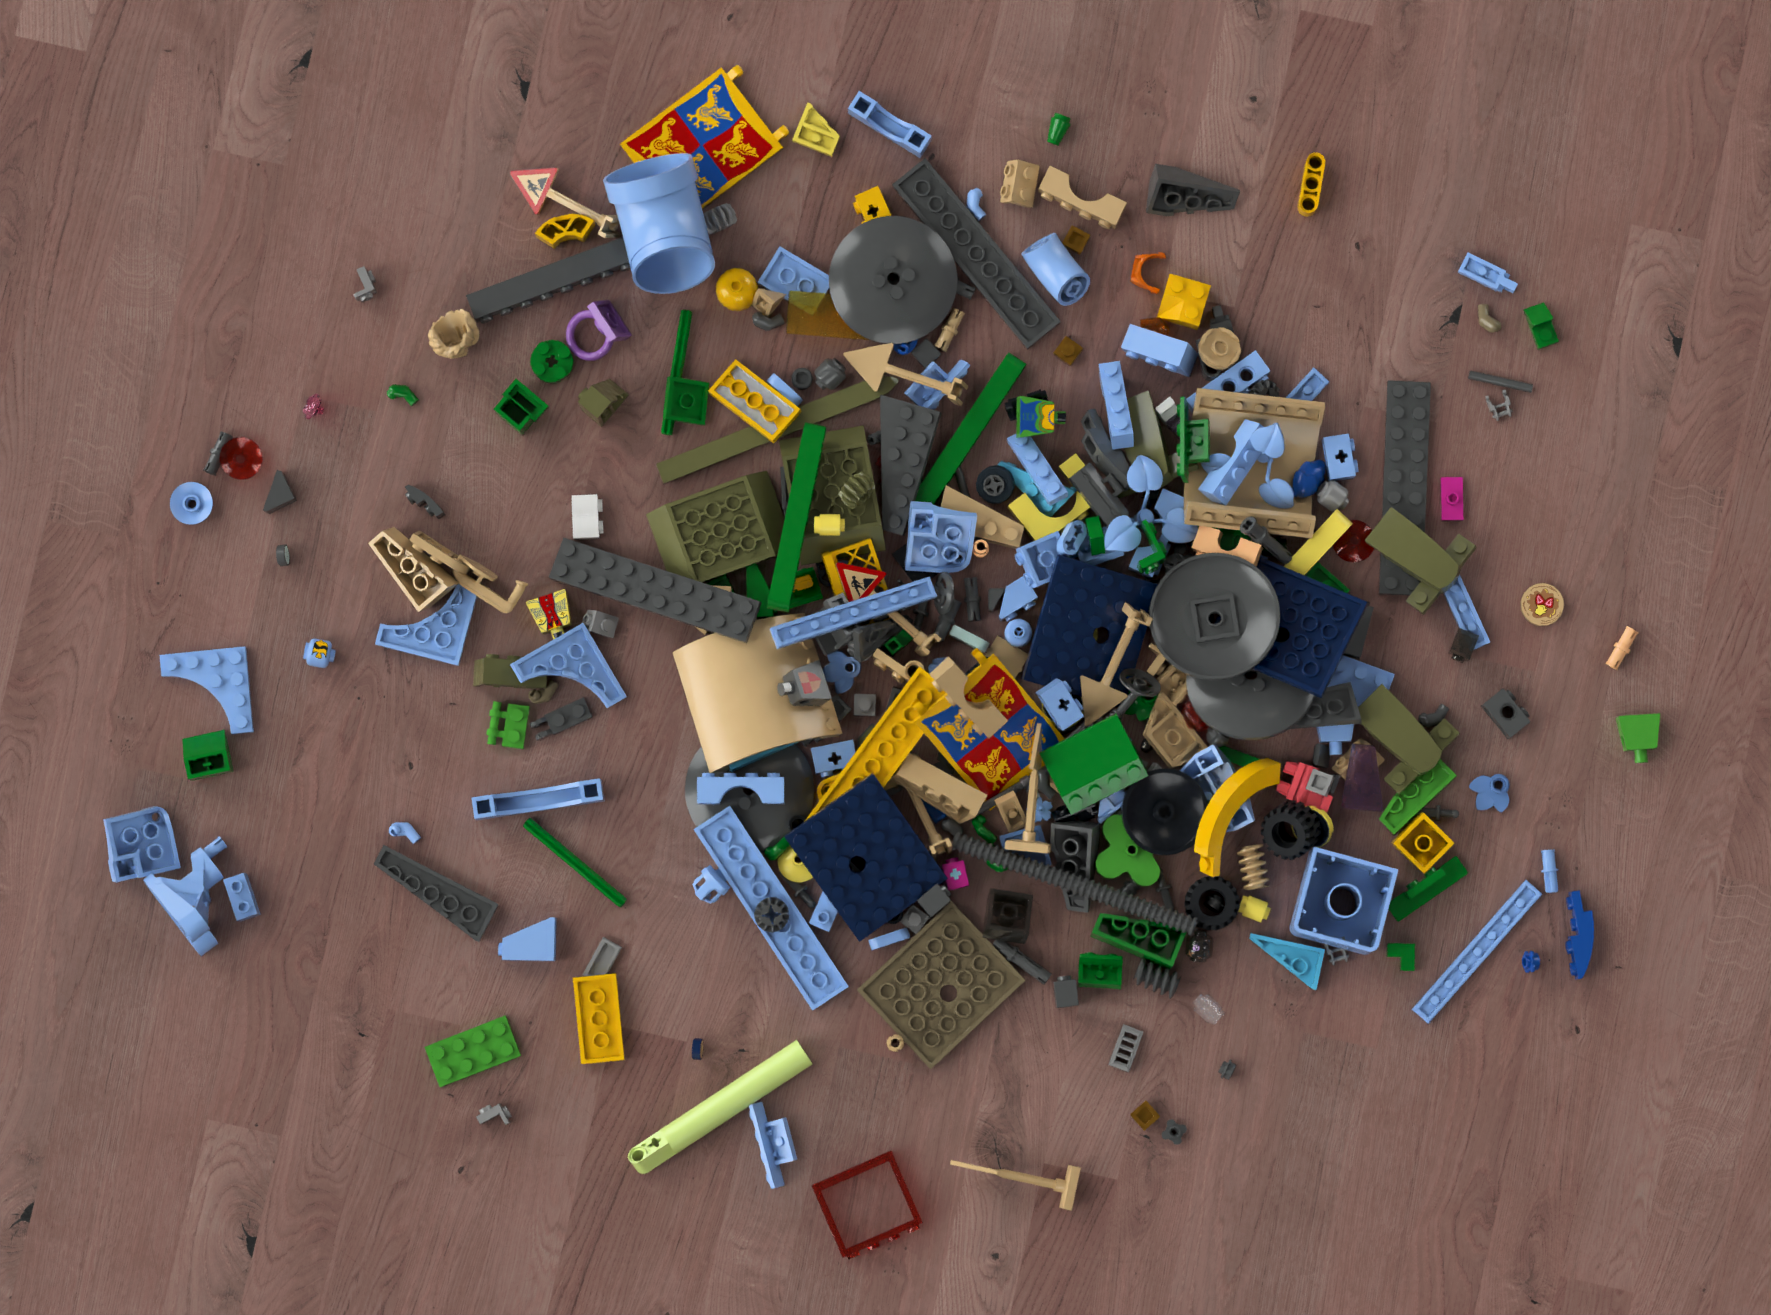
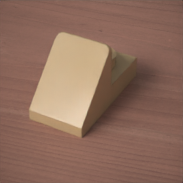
(1011, 811)

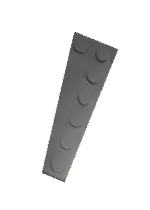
(1334, 708)
(452, 900)

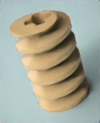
(1253, 867)

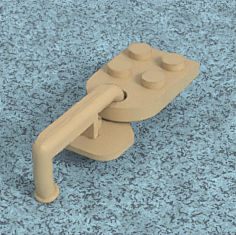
(461, 565)

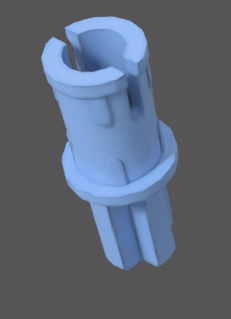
(1549, 871)

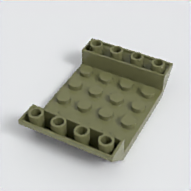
(842, 456)
(719, 528)

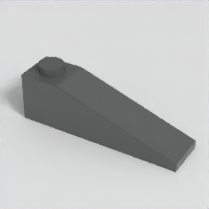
(1178, 191)
(1075, 851)

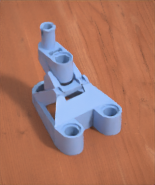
(181, 895)

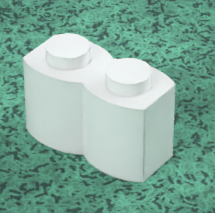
(586, 516)

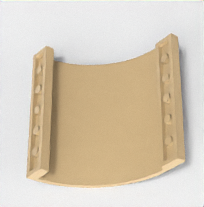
(1300, 429)
(737, 698)

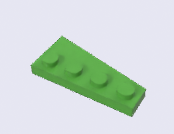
(1415, 797)

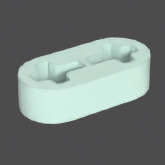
(969, 638)

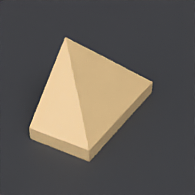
(767, 301)

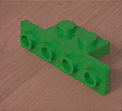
(1194, 440)
(1427, 888)

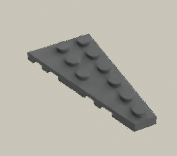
(905, 448)

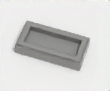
(603, 958)

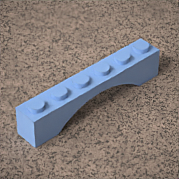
(538, 799)

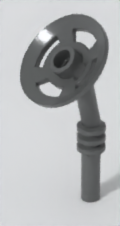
(943, 593)
(1138, 688)

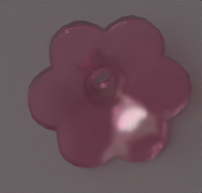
(313, 406)

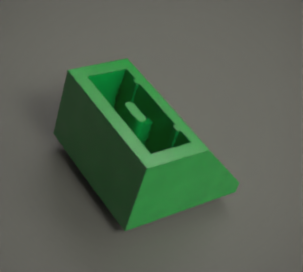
(207, 755)

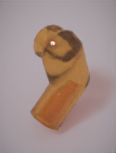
(1156, 324)

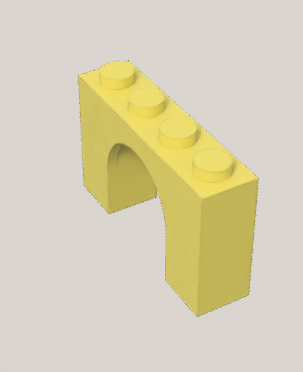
(1039, 525)

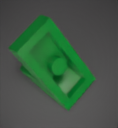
(1541, 325)

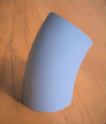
(1057, 269)

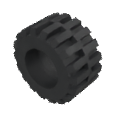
(1300, 819)
(1225, 889)

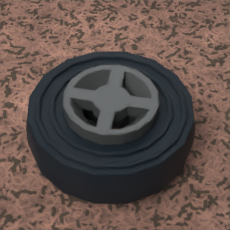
(987, 486)

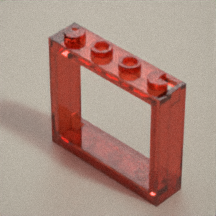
(873, 1242)

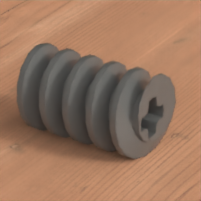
(1156, 978)

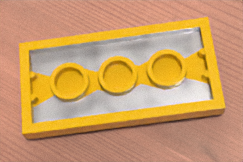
(754, 401)

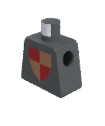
(805, 686)

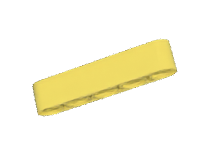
(1320, 543)

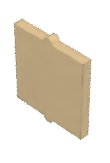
(1010, 656)

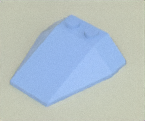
(1210, 770)

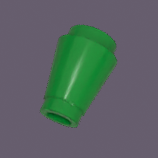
(1058, 127)

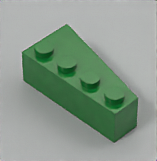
(1140, 938)

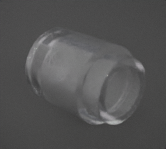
(1208, 1008)

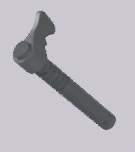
(1022, 784)

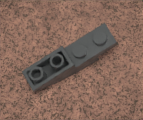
(1100, 449)

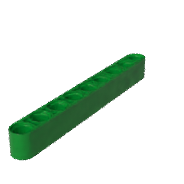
(970, 429)
(796, 517)

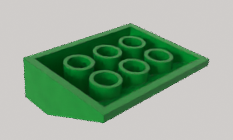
(1093, 764)

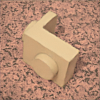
(1158, 664)

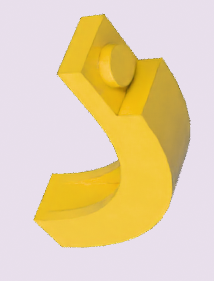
(1224, 806)

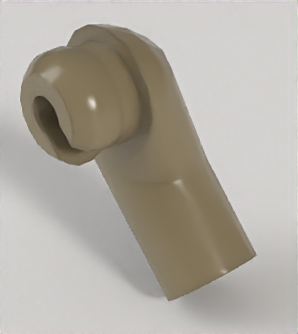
(1487, 321)
(543, 695)

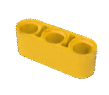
(1316, 175)

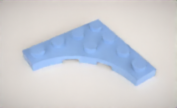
(437, 636)
(573, 657)
(223, 674)

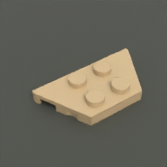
(1170, 735)

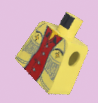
(551, 612)

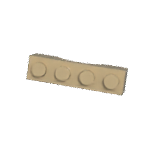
(1105, 210)
(984, 714)

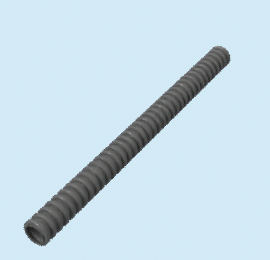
(1074, 883)

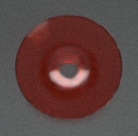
(241, 447)
(1354, 552)

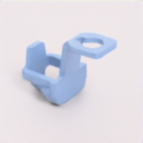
(713, 881)

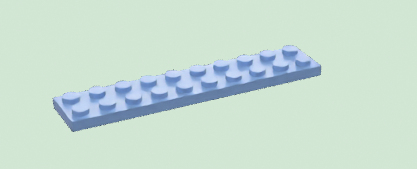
(754, 881)

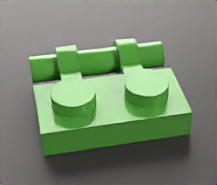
(515, 725)

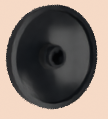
(1163, 811)

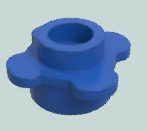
(1530, 961)

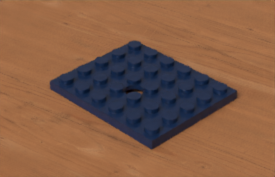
(1075, 605)
(1318, 627)
(872, 827)

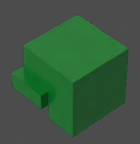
(520, 407)

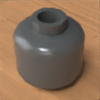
(830, 374)

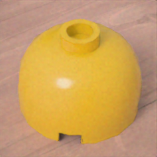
(736, 289)

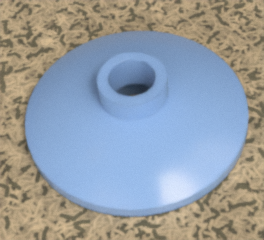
(180, 503)

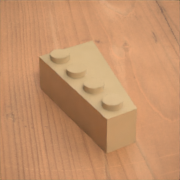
(990, 524)
(413, 571)
(939, 789)

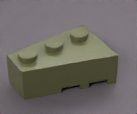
(601, 400)
(498, 673)

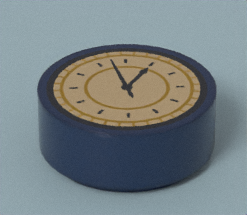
(697, 1049)

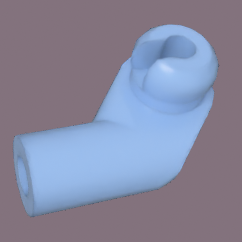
(972, 204)
(404, 829)

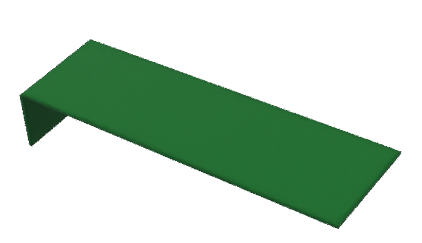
(1237, 757)

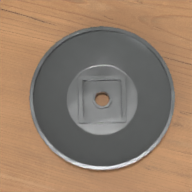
(885, 310)
(1206, 587)
(1248, 707)
(763, 822)

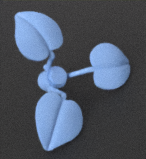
(1271, 444)
(1123, 534)

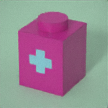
(956, 874)

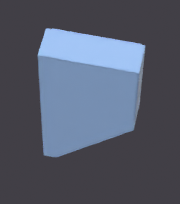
(1110, 805)

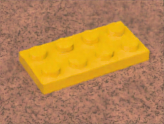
(598, 1018)

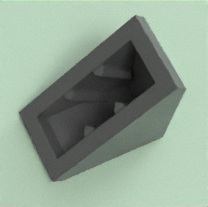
(279, 494)

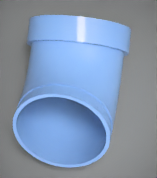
(662, 223)

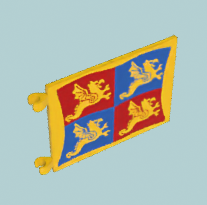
(716, 129)
(1004, 757)

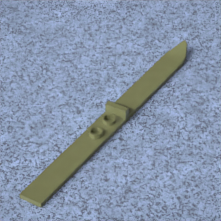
(750, 438)

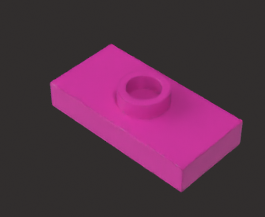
(1451, 498)

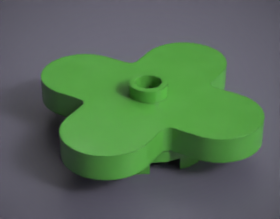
(1117, 860)

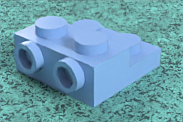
(1038, 559)

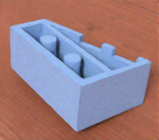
(1159, 350)

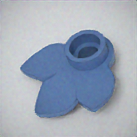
(837, 671)
(1488, 794)

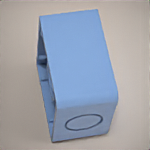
(1366, 881)

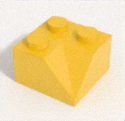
(1183, 301)
(1422, 842)

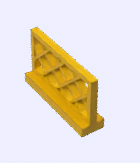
(830, 559)

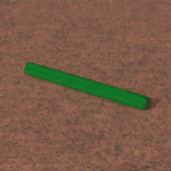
(679, 358)
(574, 862)

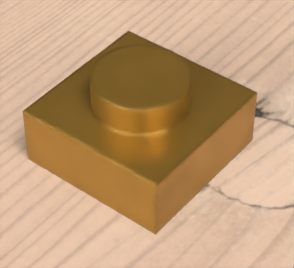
(1076, 239)
(1068, 350)
(1144, 1115)

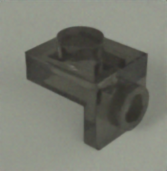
(1463, 645)

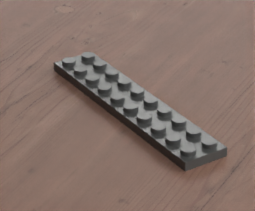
(976, 253)
(1405, 469)
(655, 590)

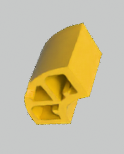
(565, 228)

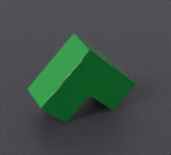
(1096, 536)
(897, 643)
(1405, 952)

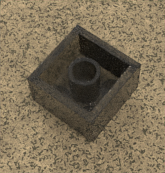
(1007, 916)

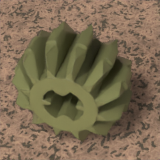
(856, 490)

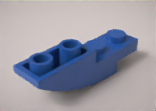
(1581, 944)

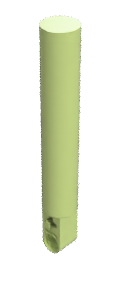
(719, 1108)

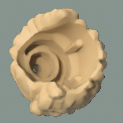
(453, 334)

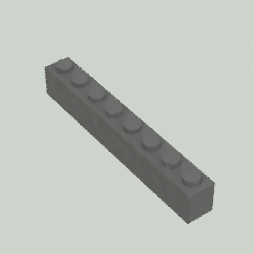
(549, 280)

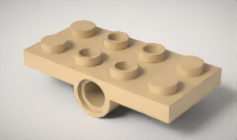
(898, 671)

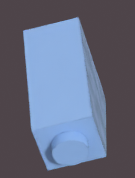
(531, 943)

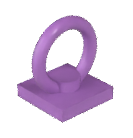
(606, 321)

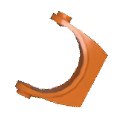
(1136, 277)

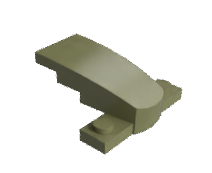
(1150, 440)
(1420, 557)
(1404, 737)

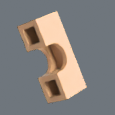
(1208, 541)

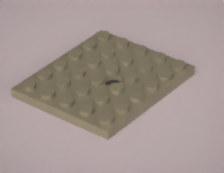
(910, 983)

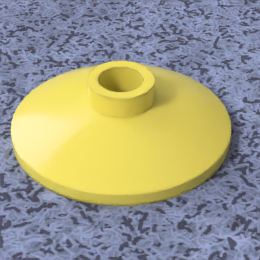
(790, 869)

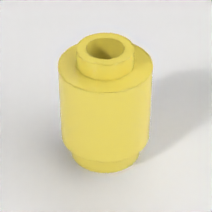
(829, 524)
(1254, 908)

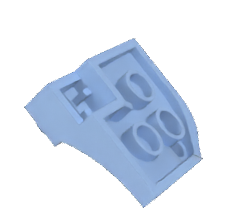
(939, 538)
(140, 844)

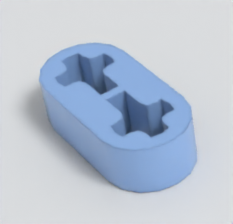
(779, 385)
(1074, 540)
(889, 939)

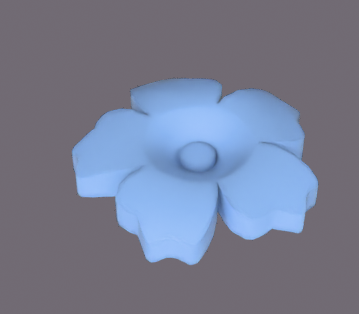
(1042, 810)

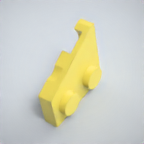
(815, 132)

